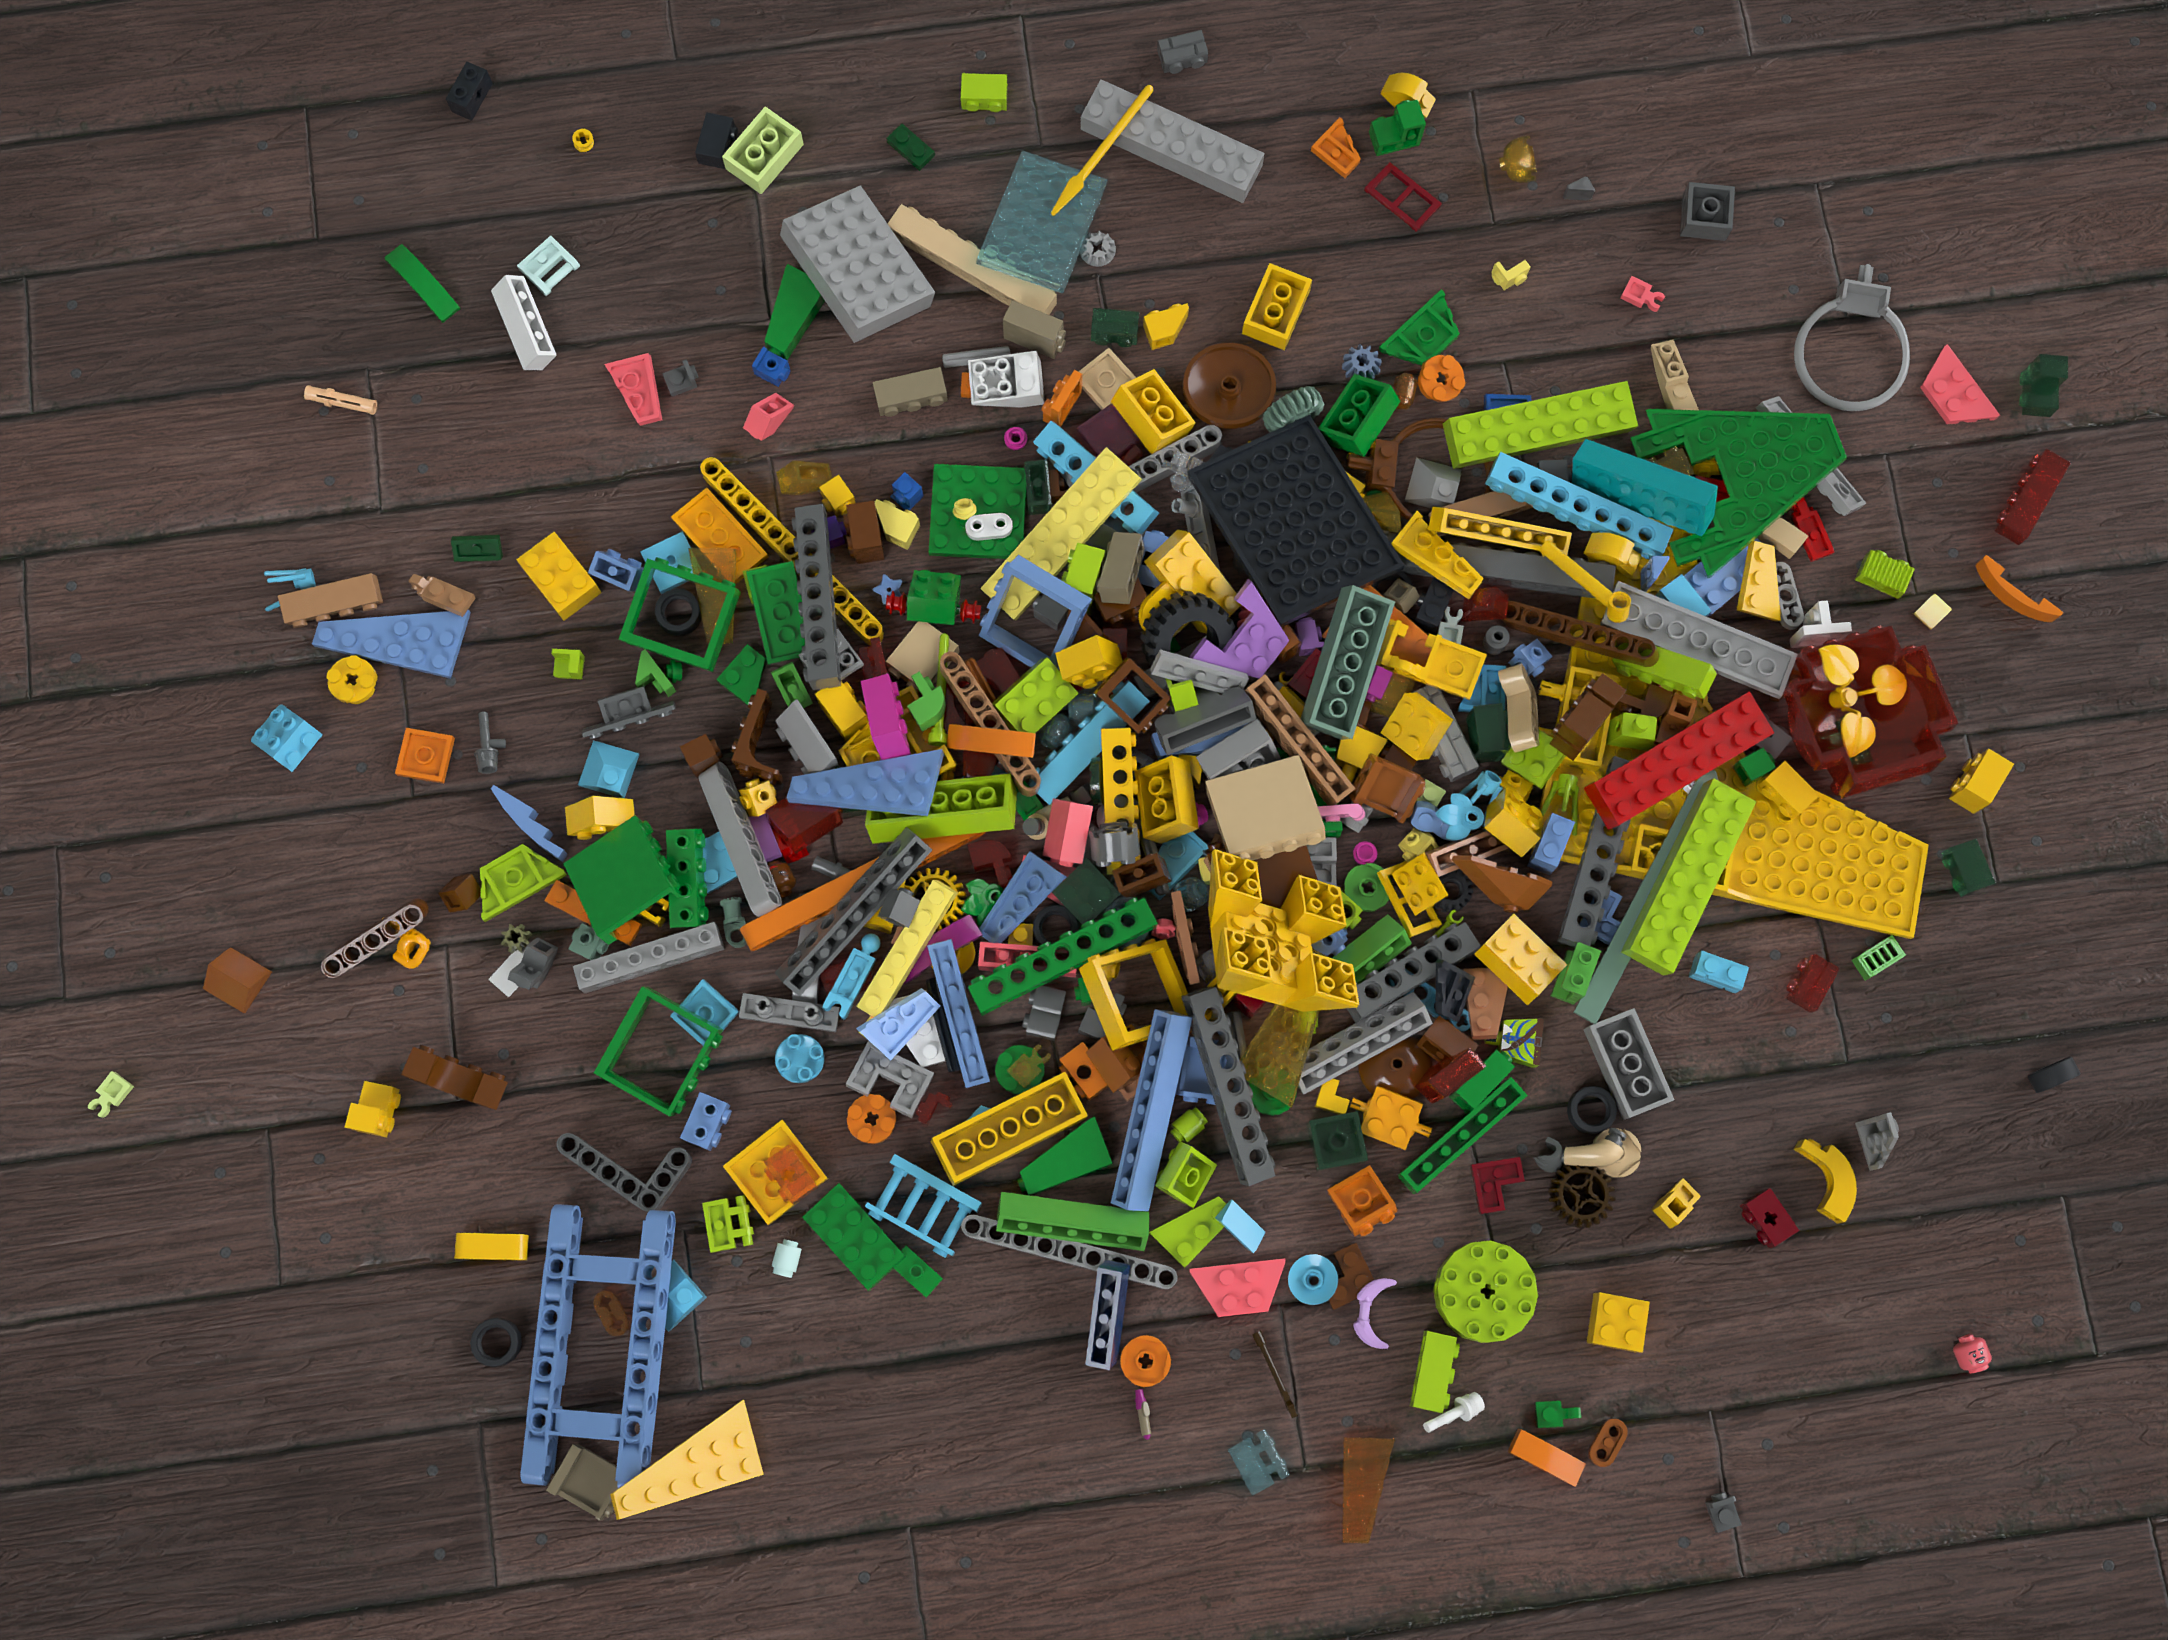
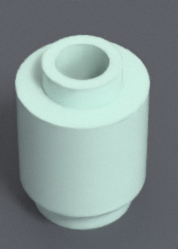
(786, 1258)

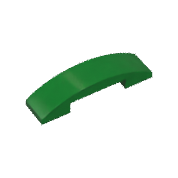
(422, 282)

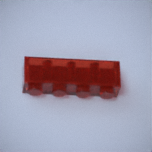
(2032, 496)

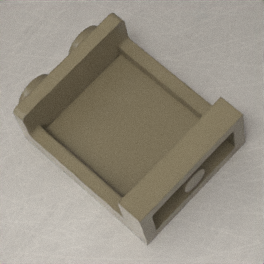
(586, 1481)

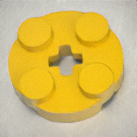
(339, 675)

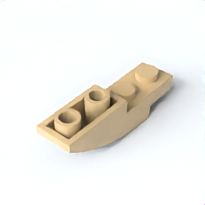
(1672, 376)

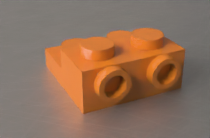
(1065, 396)
(1363, 1201)

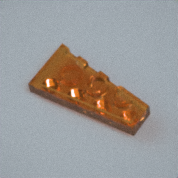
(1363, 1478)

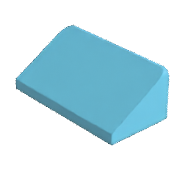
(1241, 1226)

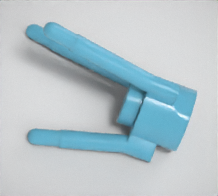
(301, 578)
(1488, 783)

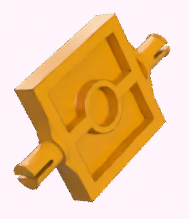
(1391, 1117)

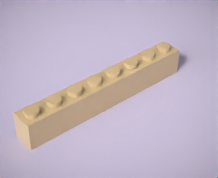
(960, 258)

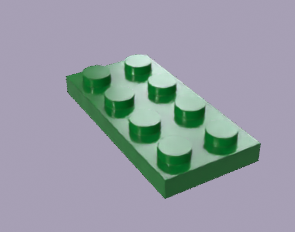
(777, 610)
(854, 1237)

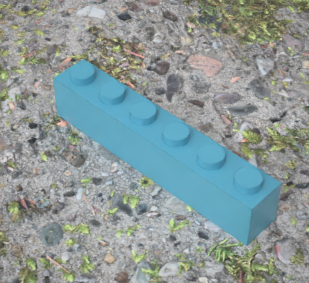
(1085, 744)

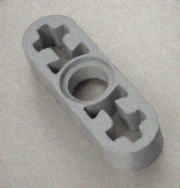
(1797, 609)

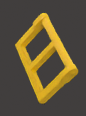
(1397, 904)

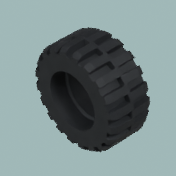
(1179, 611)

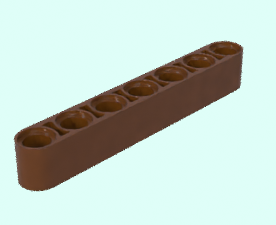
(1587, 640)

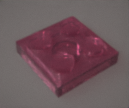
(1109, 431)

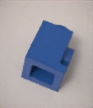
(774, 375)
(906, 492)

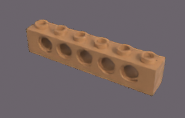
(1298, 740)

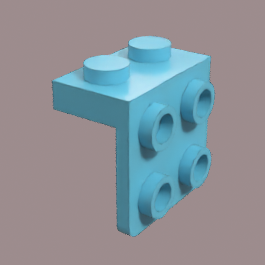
(286, 737)

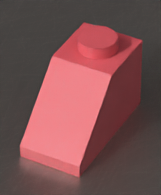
(767, 416)

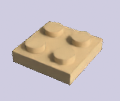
(1103, 378)

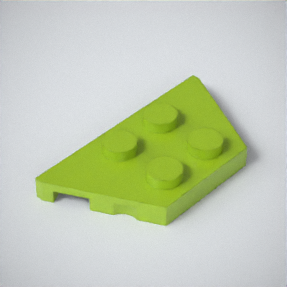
(514, 879)

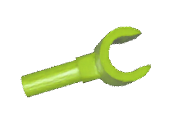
(1449, 921)

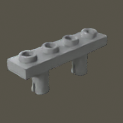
(1197, 521)
(788, 1012)

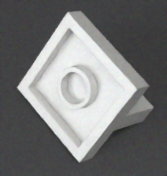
(1818, 627)

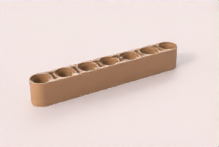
(986, 712)

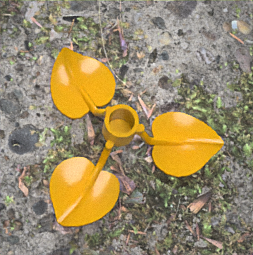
(1889, 683)

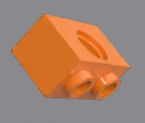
(1072, 1062)

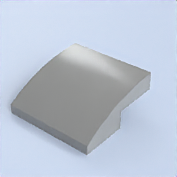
(1324, 860)

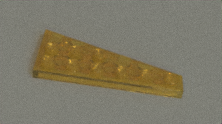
(1280, 1051)

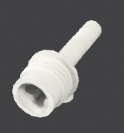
(1465, 1407)

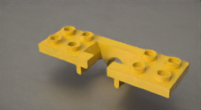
(1448, 668)

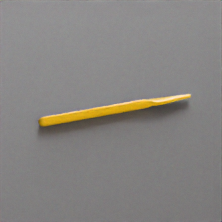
(1076, 183)

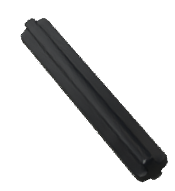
(943, 1027)

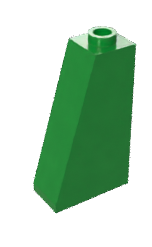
(793, 312)
(1069, 1159)

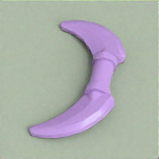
(1365, 1299)

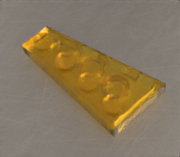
(721, 565)

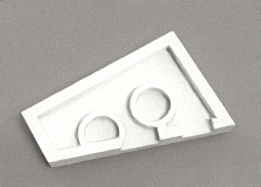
(925, 1043)

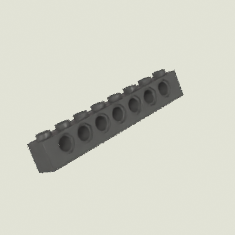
(828, 673)
(852, 912)
(1571, 931)
(1263, 1165)

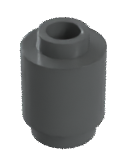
(1492, 645)

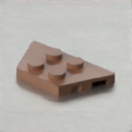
(1184, 931)

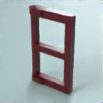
(1412, 186)

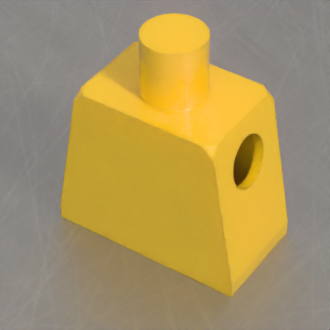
(1354, 752)

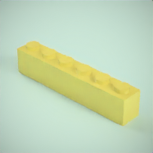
(907, 949)

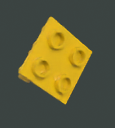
(1419, 884)

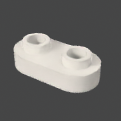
(989, 529)

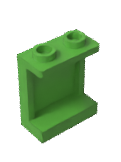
(1576, 976)

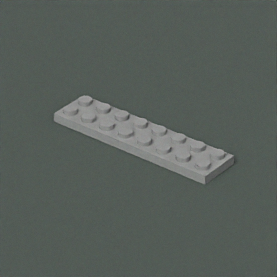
(1702, 638)

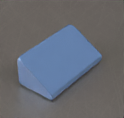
(1652, 570)

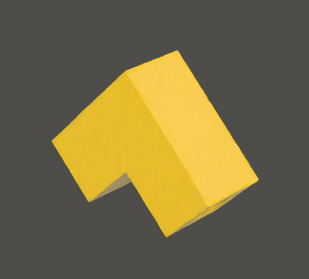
(1329, 1101)

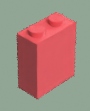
(1067, 832)

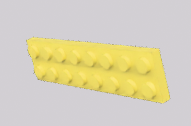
(1069, 521)

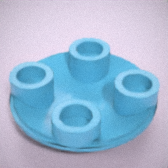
(799, 1058)

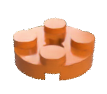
(1429, 373)
(884, 1124)
(1133, 1369)

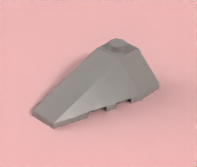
(1878, 1138)

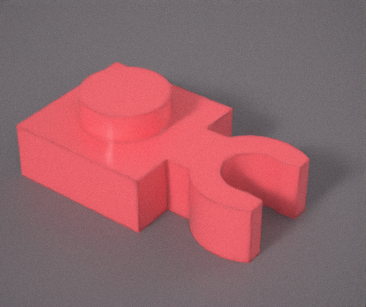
(1639, 292)

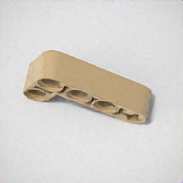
(1521, 708)

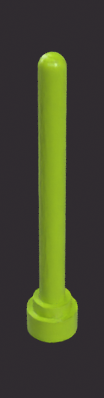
(938, 735)

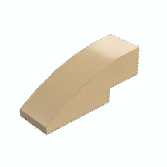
(1783, 537)

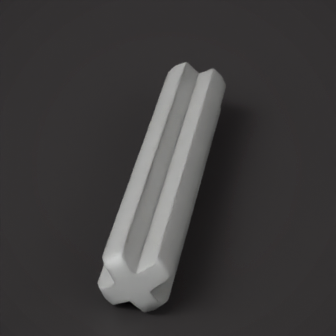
(961, 358)

